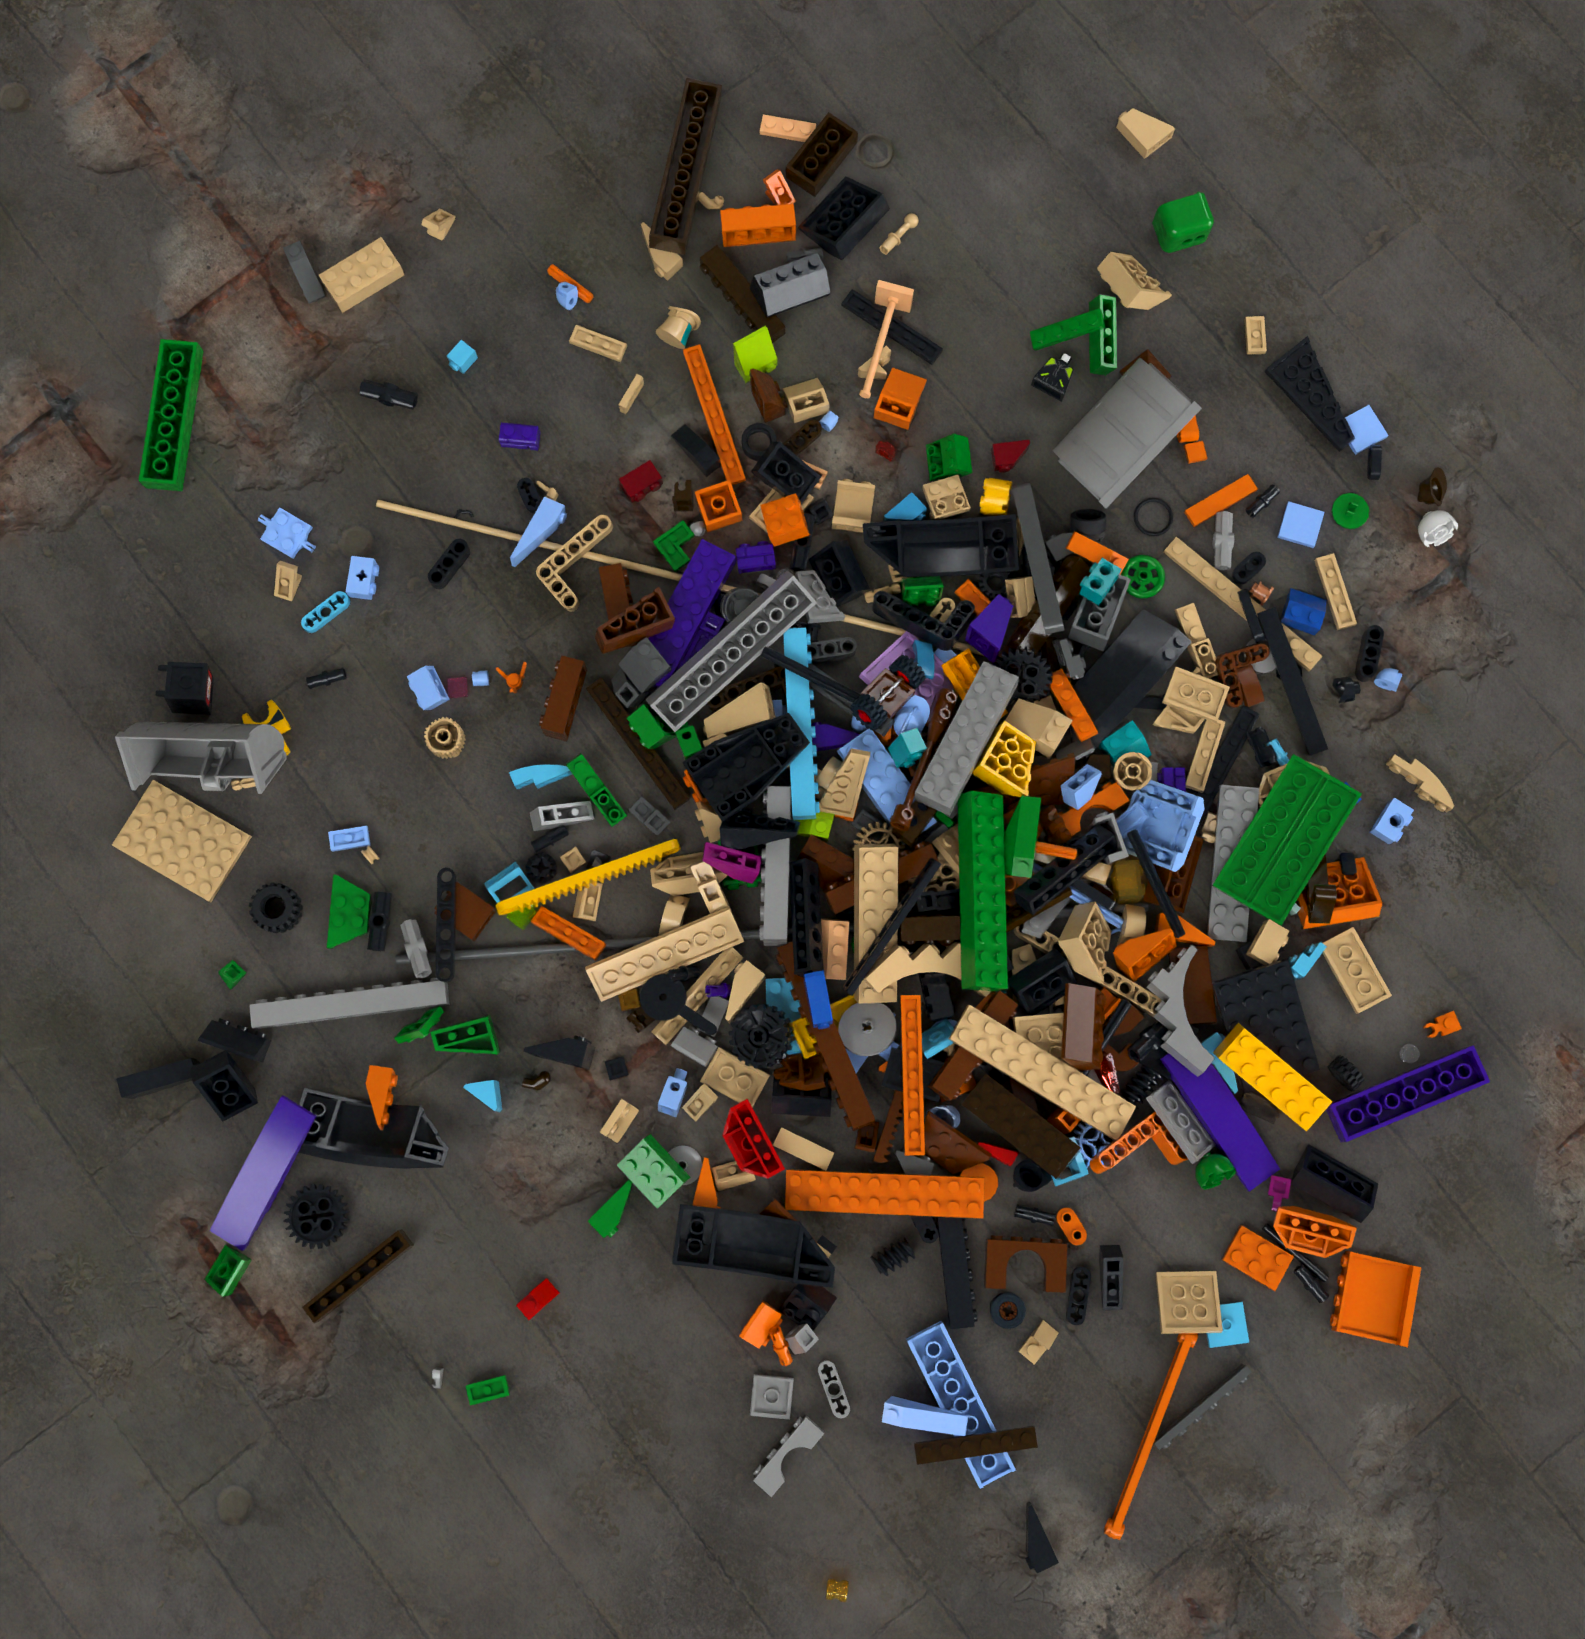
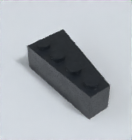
(936, 992)

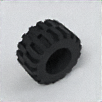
(263, 898)

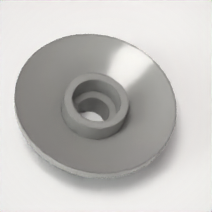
(692, 1160)

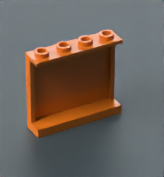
(1375, 1298)

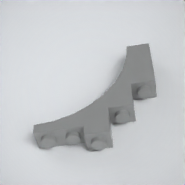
(1180, 1039)

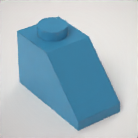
(907, 510)

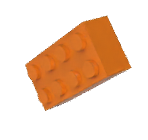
(758, 225)

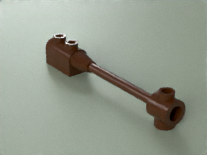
(938, 720)

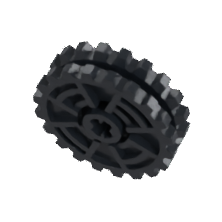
(746, 1036)

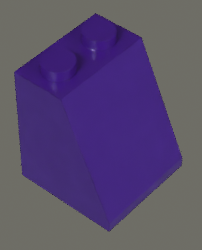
(989, 628)

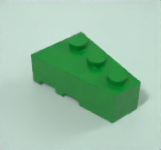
(467, 1036)

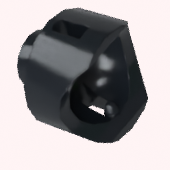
(1346, 688)

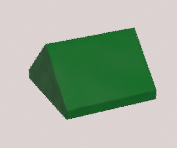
(227, 1271)

